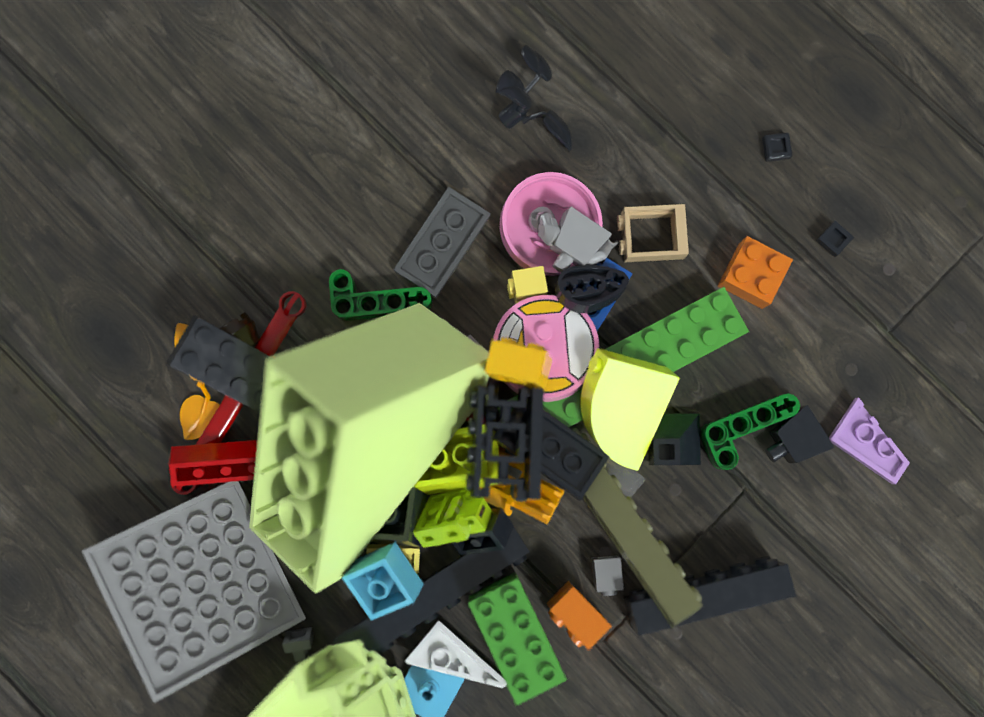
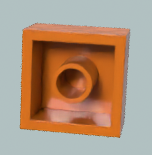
(755, 272)
(580, 617)

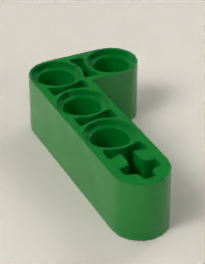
(382, 298)
(750, 424)

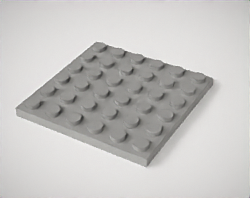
(193, 588)

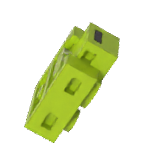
(451, 518)

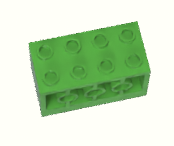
(516, 638)

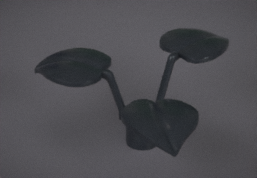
(513, 88)

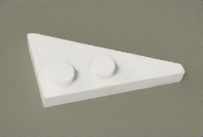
(447, 654)

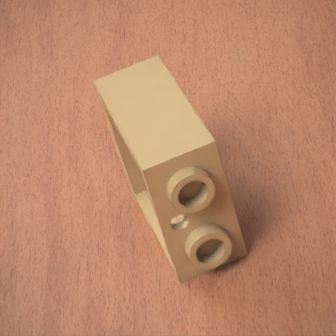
(678, 229)

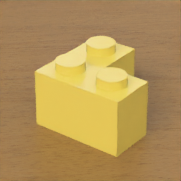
(527, 283)

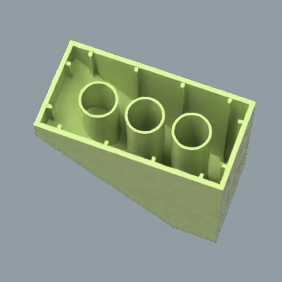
(352, 433)

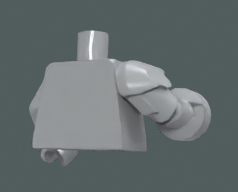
(575, 238)

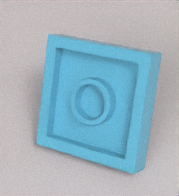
(431, 691)

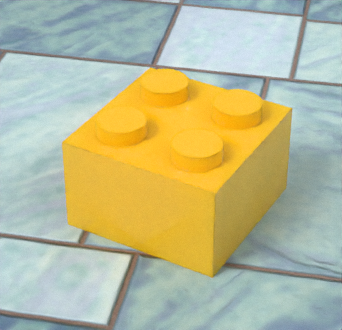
(519, 364)

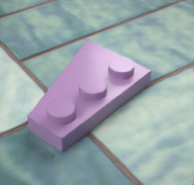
(867, 443)

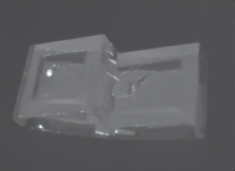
(629, 478)

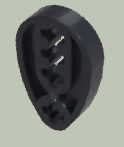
(592, 299)

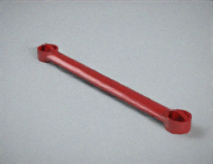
(268, 344)

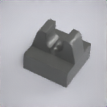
(298, 642)

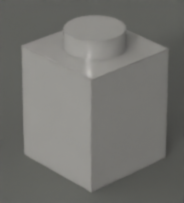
(607, 575)

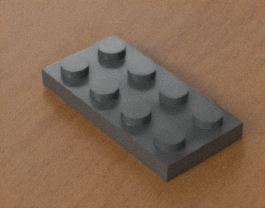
(442, 242)

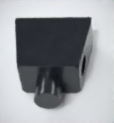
(798, 438)

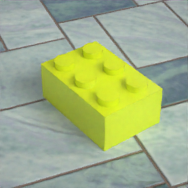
(451, 467)

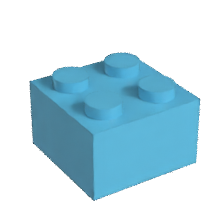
(383, 581)

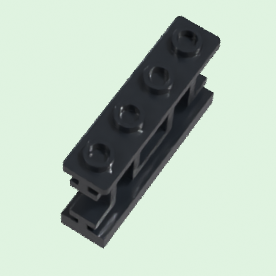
(529, 443)

